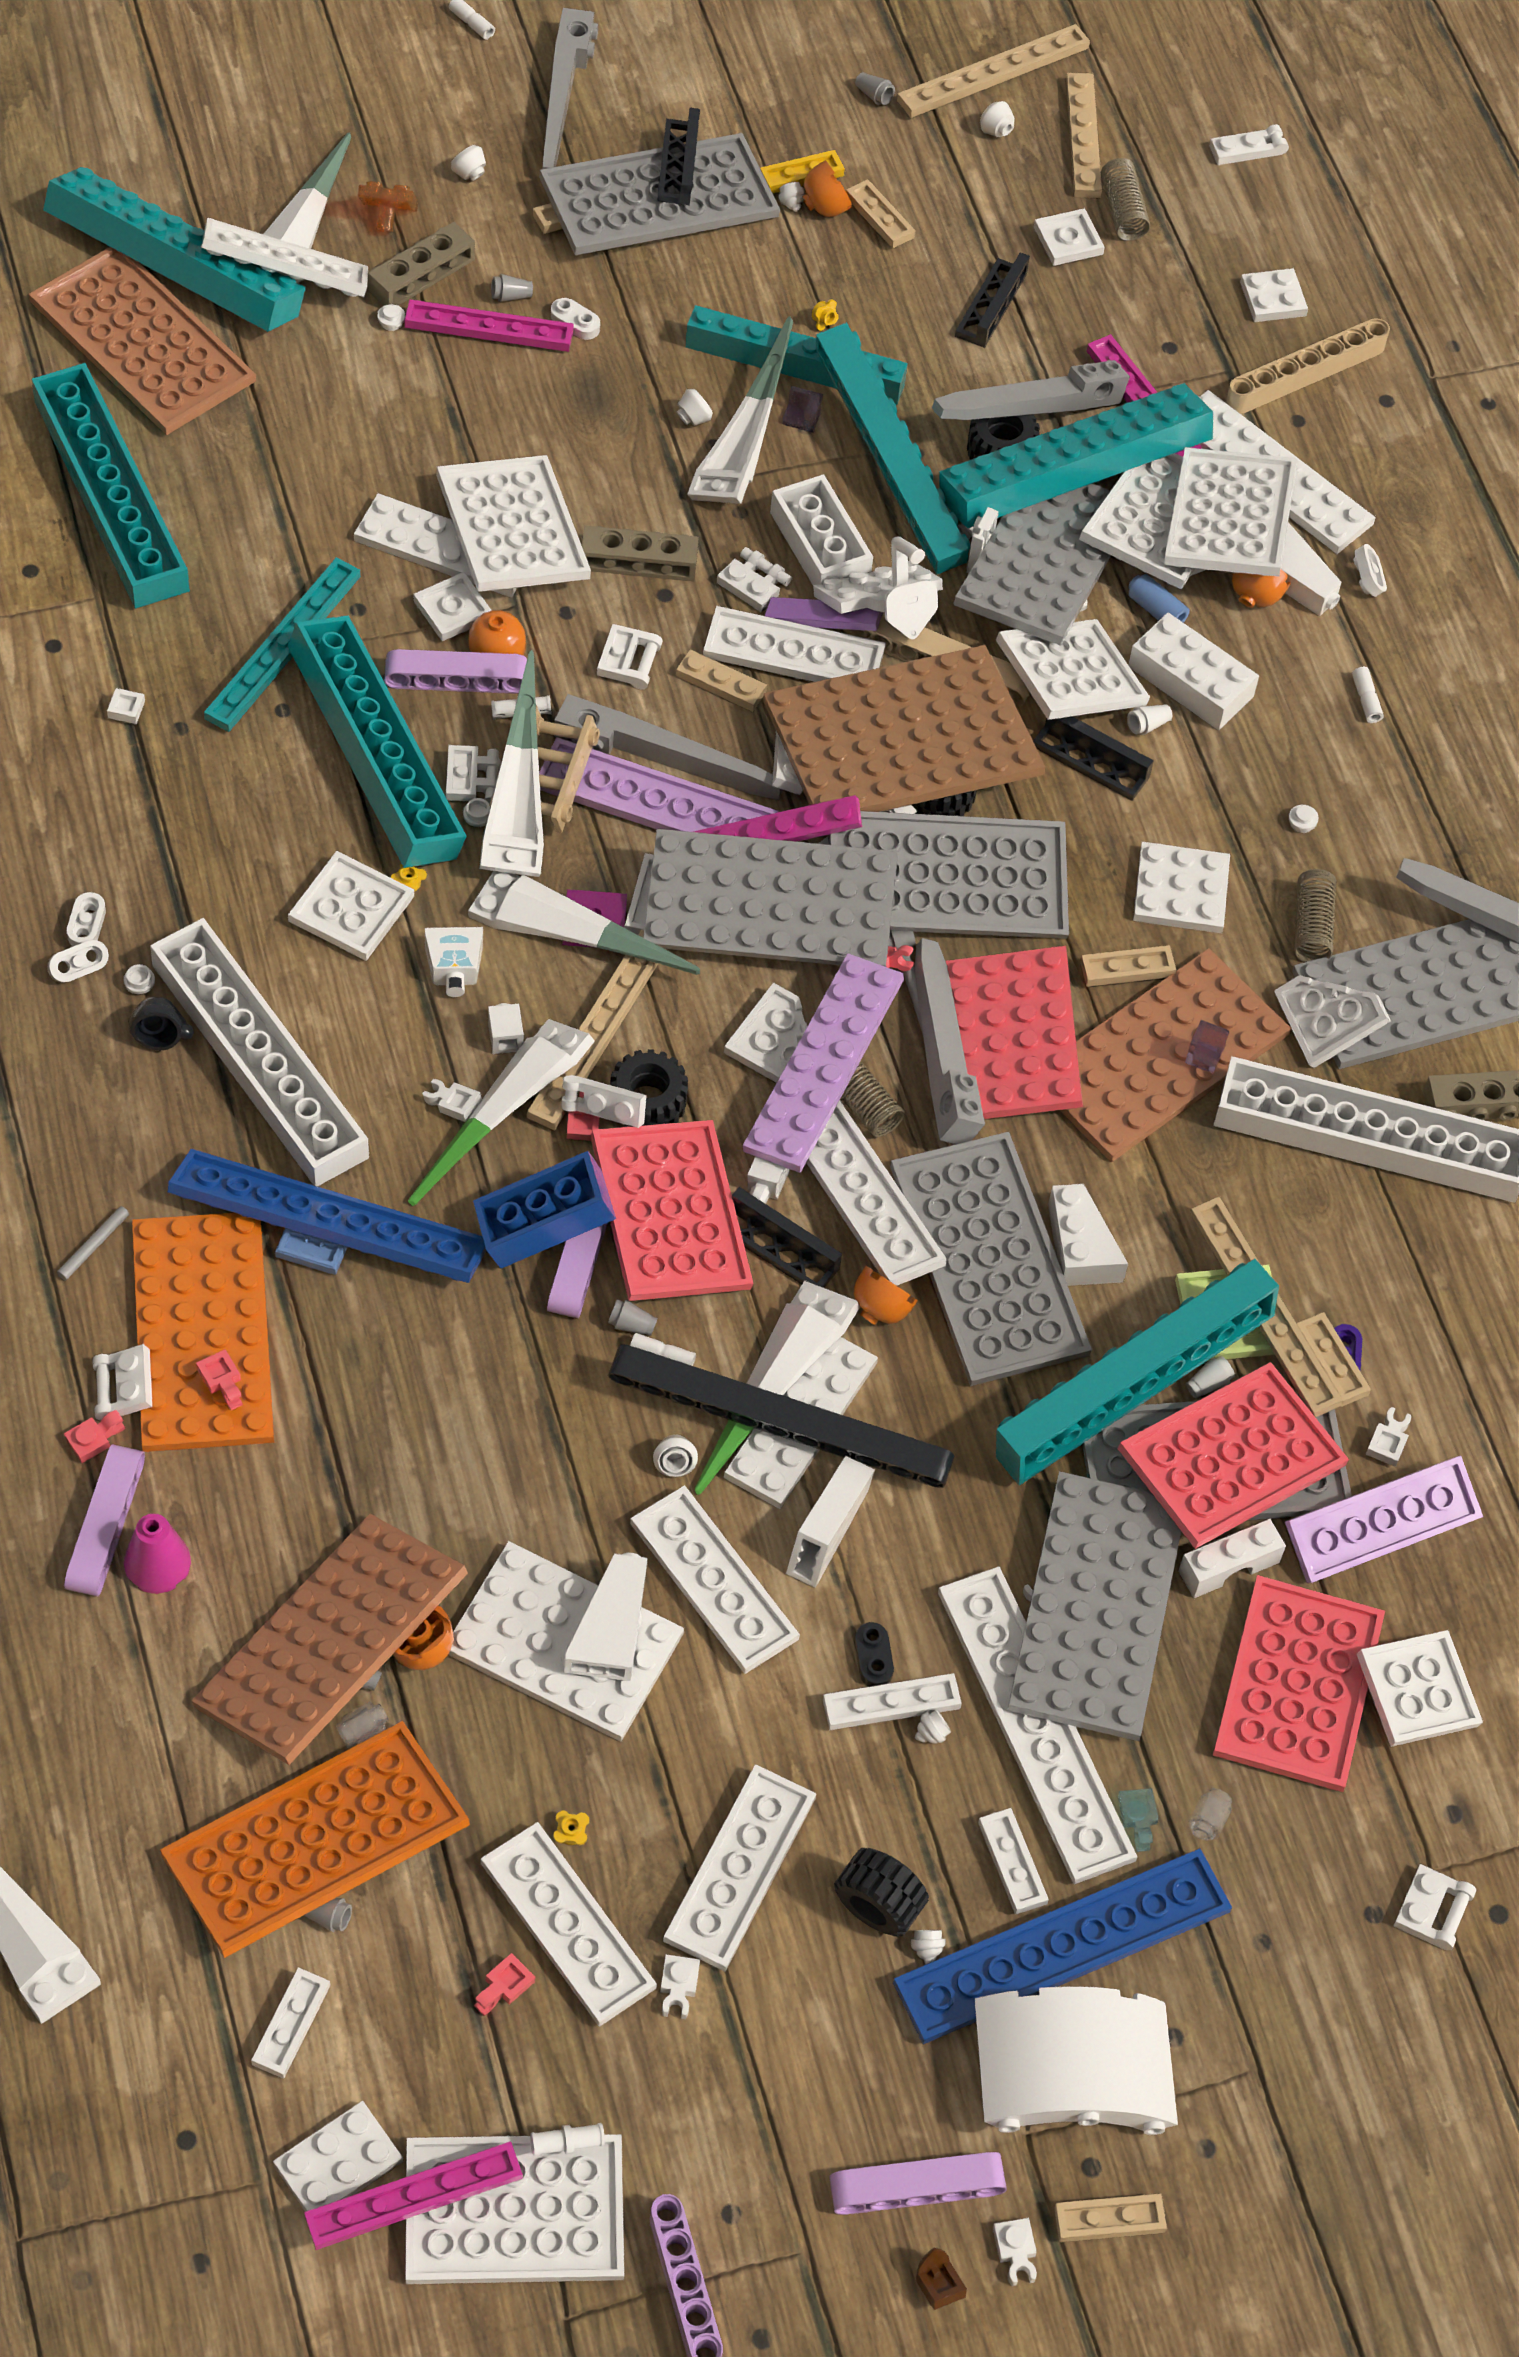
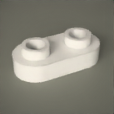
(571, 312)
(1370, 570)
(83, 922)
(77, 962)

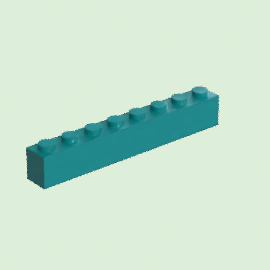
(752, 342)

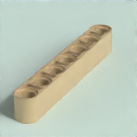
(1307, 365)
(931, 644)

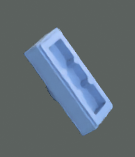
(310, 1251)

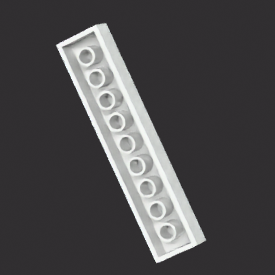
(260, 1052)
(1370, 1129)

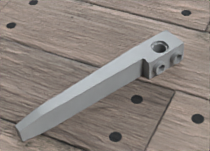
(571, 52)
(1083, 388)
(665, 747)
(1462, 897)
(952, 1088)

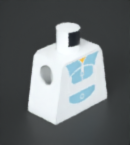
(454, 956)

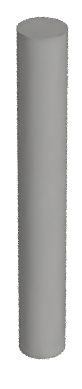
(92, 1243)

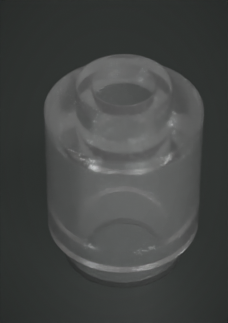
(362, 1724)
(1210, 1814)

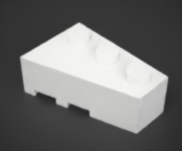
(1083, 1239)

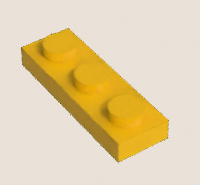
(797, 169)

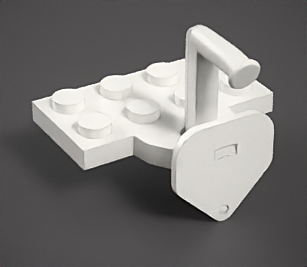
(901, 591)

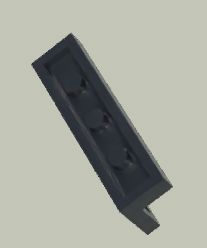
(686, 157)
(996, 305)
(1097, 749)
(790, 1237)

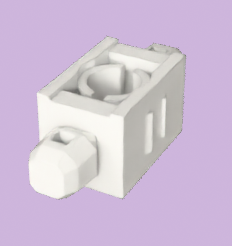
(766, 1179)

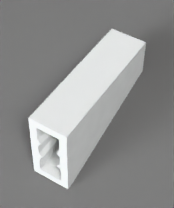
(1309, 576)
(829, 1521)
(609, 1629)

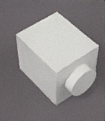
(505, 1028)

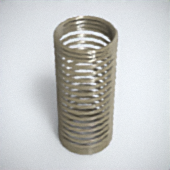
(1136, 214)
(1314, 938)
(881, 1116)

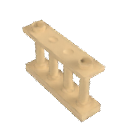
(587, 738)

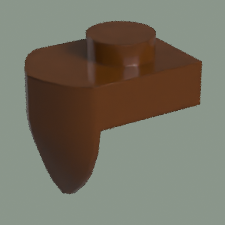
(939, 2279)

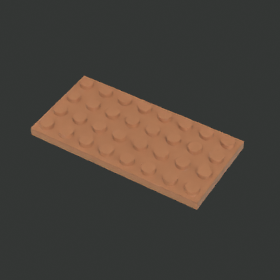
(142, 338)
(1136, 1058)
(329, 1638)

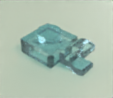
(1139, 1811)

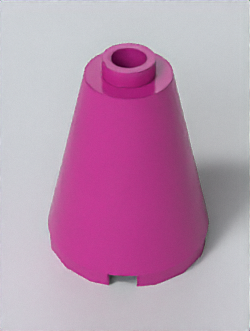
(156, 1556)

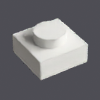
(126, 706)

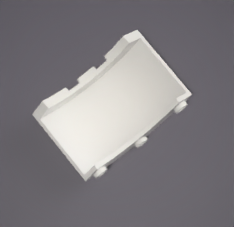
(1075, 2059)

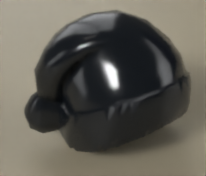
(158, 1024)

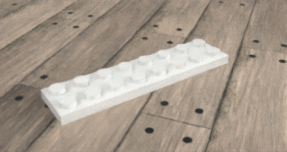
(1315, 501)
(872, 1202)

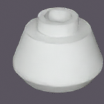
(997, 119)
(469, 163)
(693, 408)
(675, 1456)

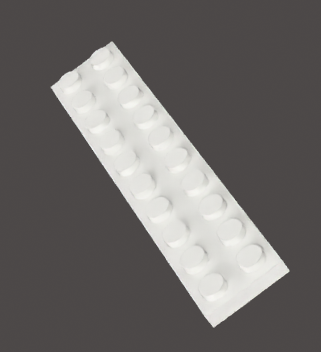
(1046, 1751)

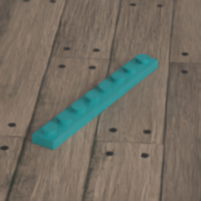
(274, 651)

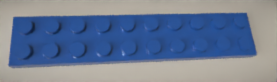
(328, 1215)
(1064, 1943)

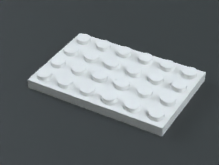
(1231, 512)
(1137, 519)
(513, 523)
(521, 1635)
(543, 2228)

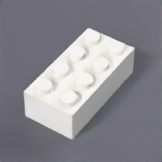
(819, 530)
(1193, 671)

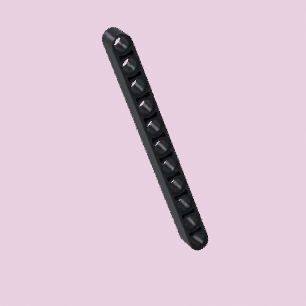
(781, 1416)

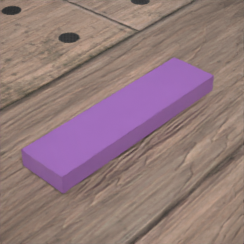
(820, 615)

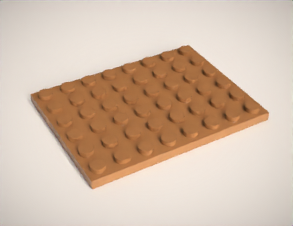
(905, 732)

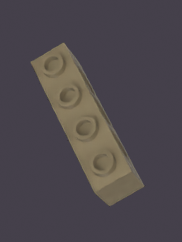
(421, 265)
(640, 553)
(1473, 1090)

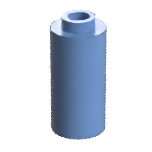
(1156, 598)

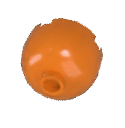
(825, 192)
(1259, 589)
(497, 633)
(881, 1298)
(428, 1643)

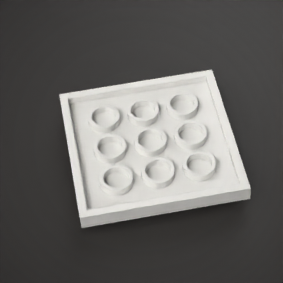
(1076, 677)

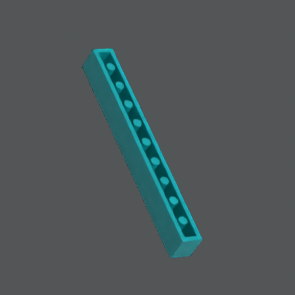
(892, 448)

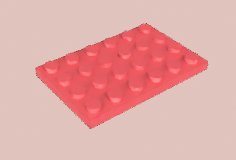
(1018, 1030)
(672, 1210)
(1232, 1454)
(1298, 1684)

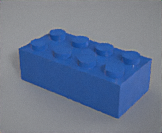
(544, 1209)

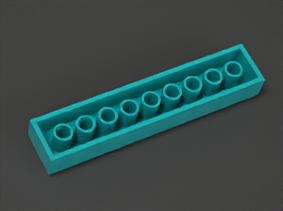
(171, 248)
(1077, 454)
(110, 485)
(376, 741)
(1136, 1371)

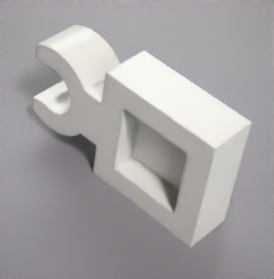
(453, 1101)
(1388, 1439)
(679, 1980)
(1016, 2244)

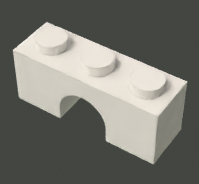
(1213, 1563)

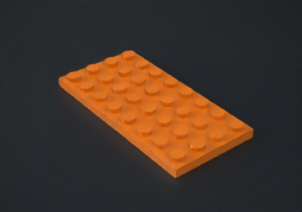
(195, 1297)
(314, 1838)

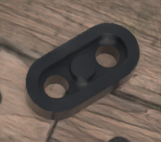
(873, 1653)

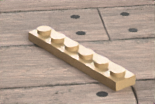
(1083, 135)

